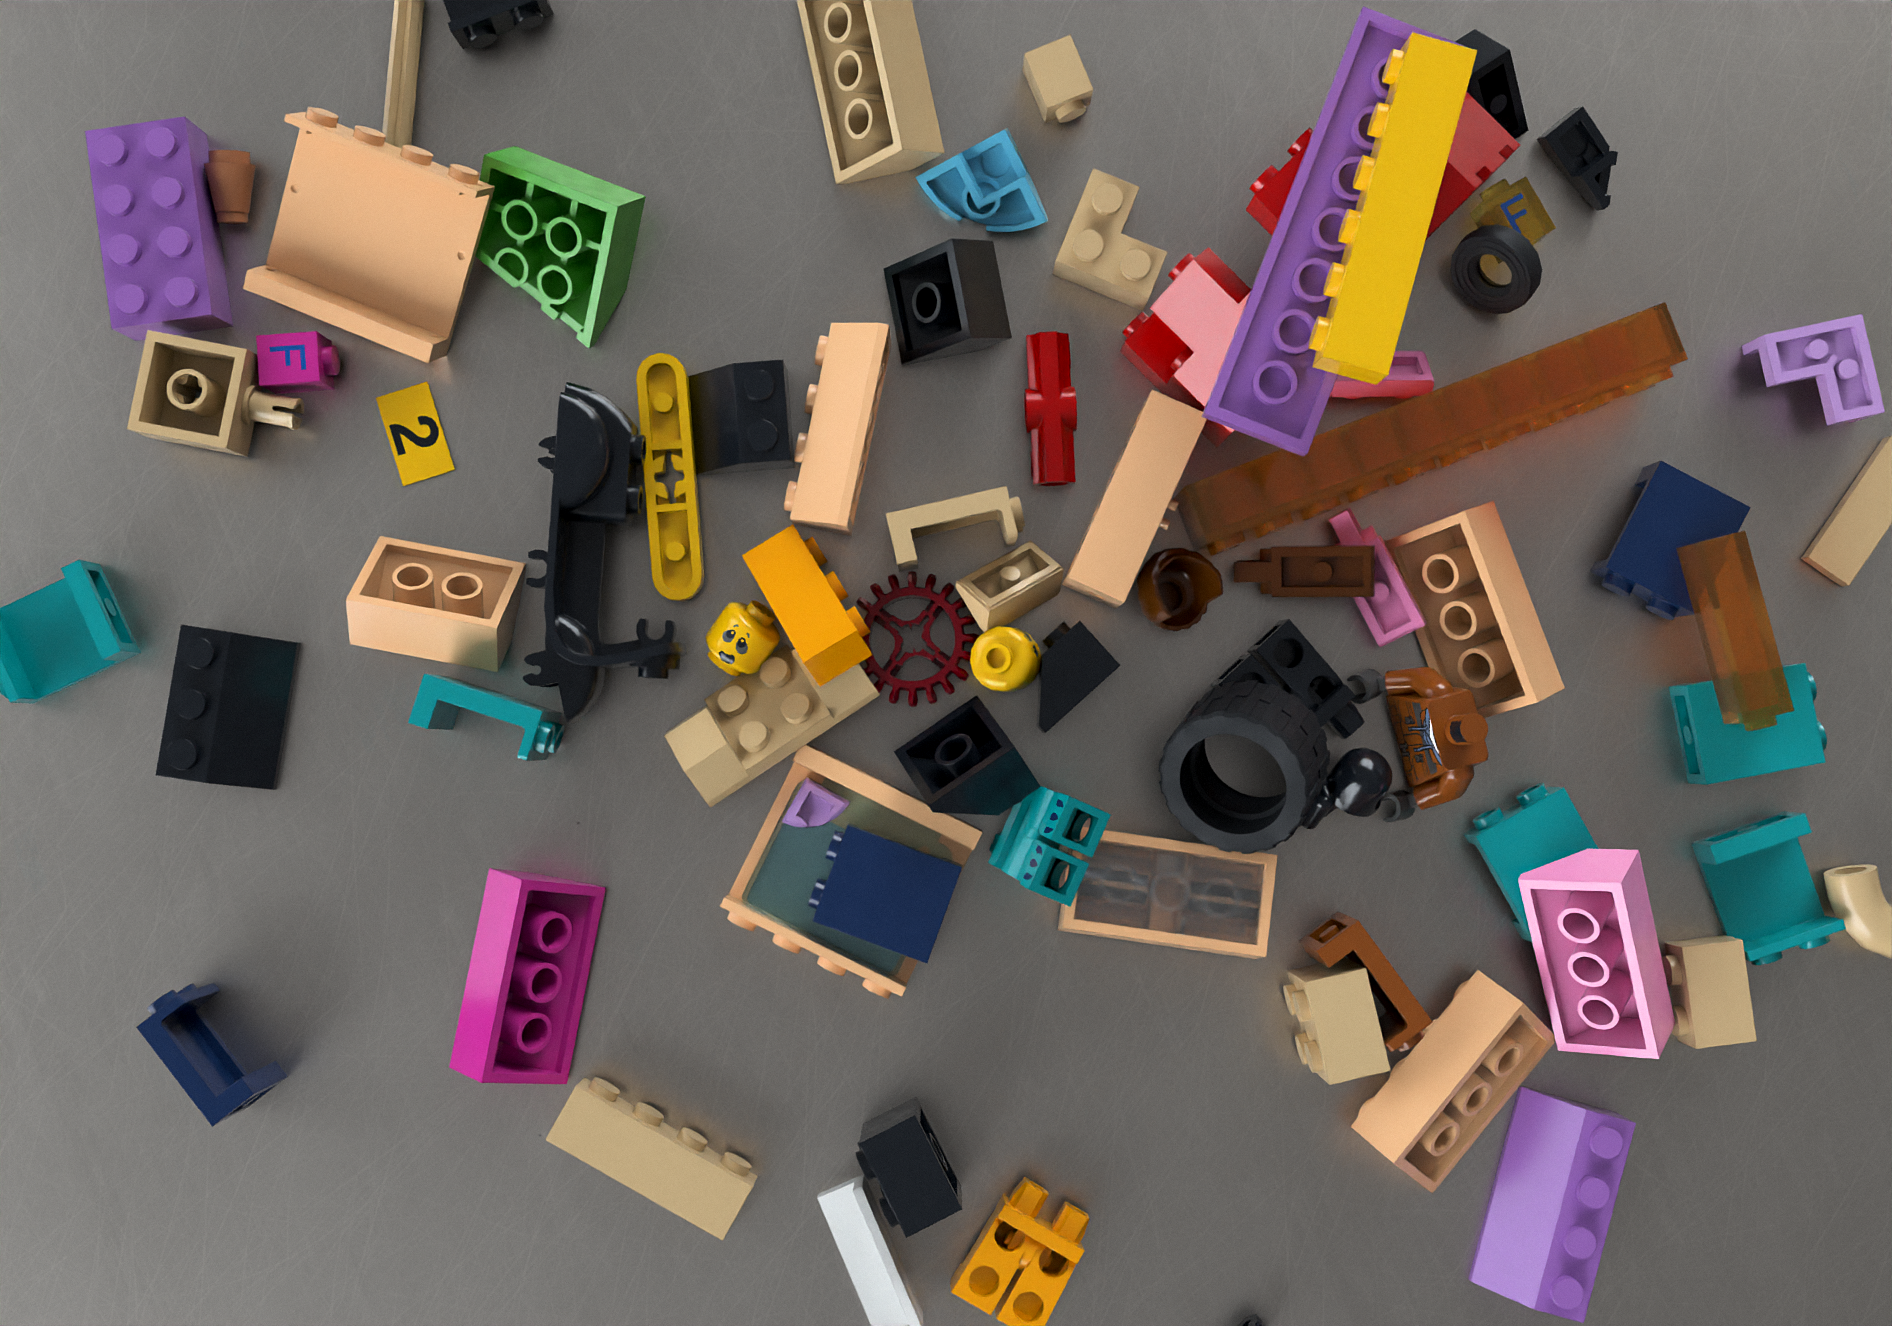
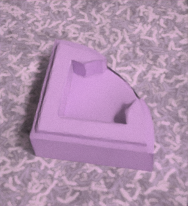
(814, 806)

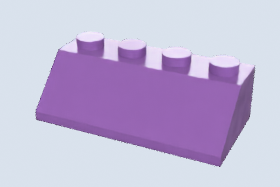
(1552, 1203)

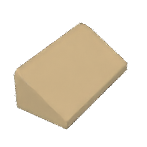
(1010, 586)

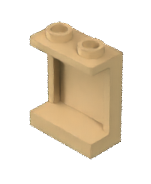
(952, 515)

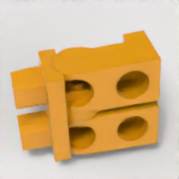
(1027, 1243)

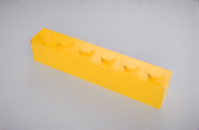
(1393, 208)

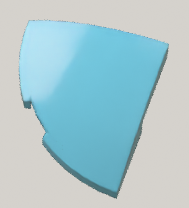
(987, 186)

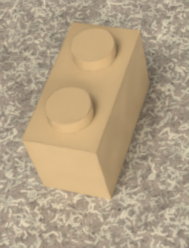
(1709, 991)

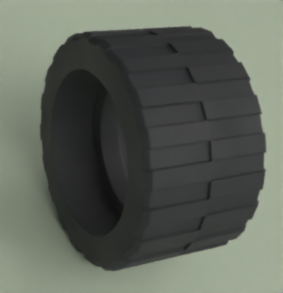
(1219, 812)

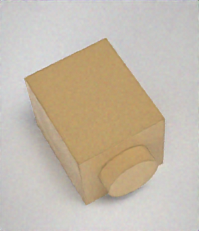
(1058, 80)

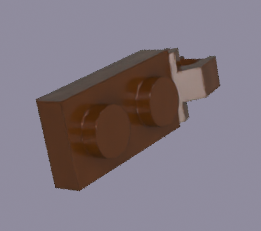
(1312, 571)

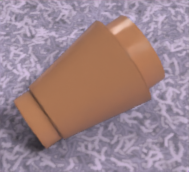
(230, 184)

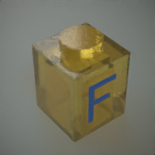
(1515, 208)

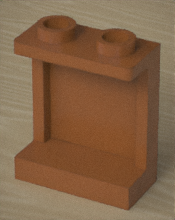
(1345, 936)

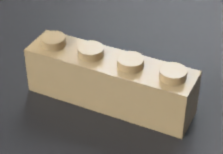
(652, 1156)

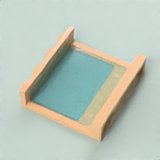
(788, 860)

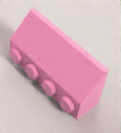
(1599, 953)

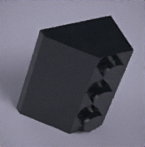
(228, 708)

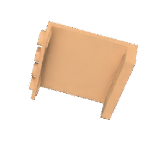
(373, 236)

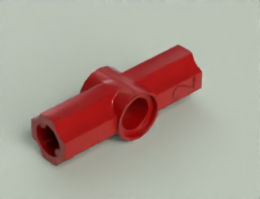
(1050, 409)

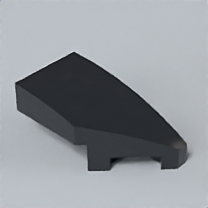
(1581, 155)

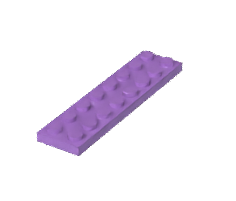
(1268, 370)

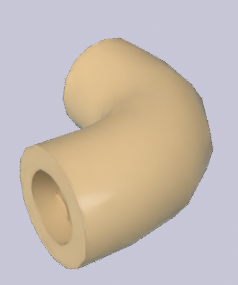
(1859, 901)

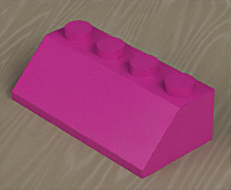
(527, 978)

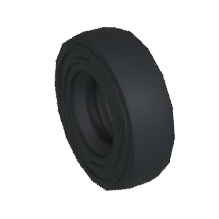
(1514, 251)

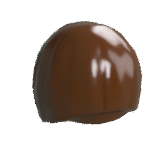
(1177, 588)

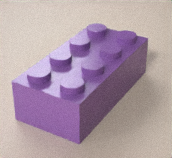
(158, 228)

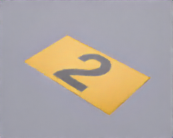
(415, 433)

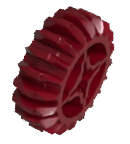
(937, 604)

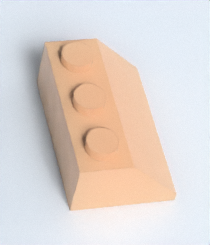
(435, 603)

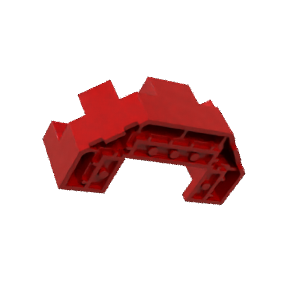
(1199, 311)

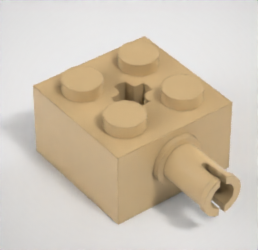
(229, 399)

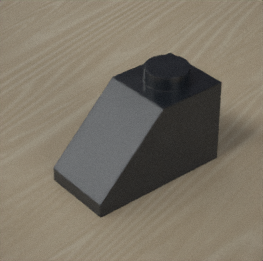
(1495, 82)
(1069, 672)

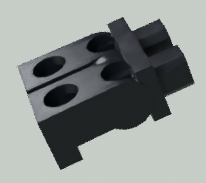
(1301, 673)

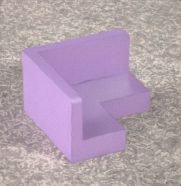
(1833, 353)

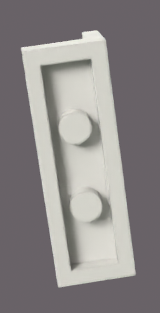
(870, 1254)

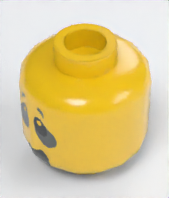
(742, 638)
(1005, 659)

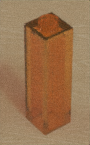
(1735, 631)

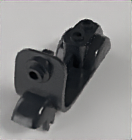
(591, 488)

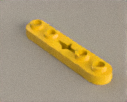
(673, 527)

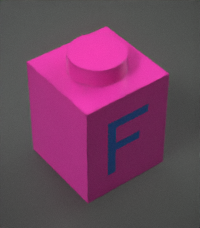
(297, 362)

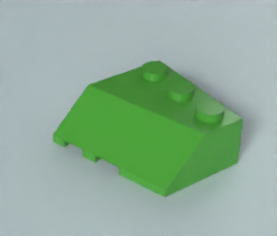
(560, 237)

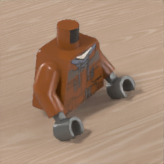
(1435, 732)

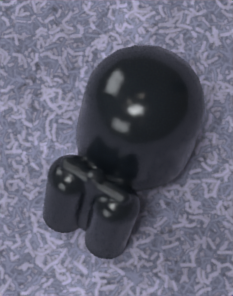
(1352, 786)

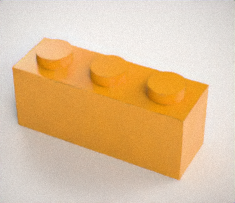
(809, 604)

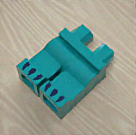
(1032, 841)

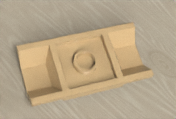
(762, 722)

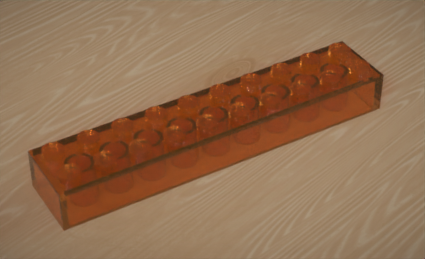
(1432, 427)

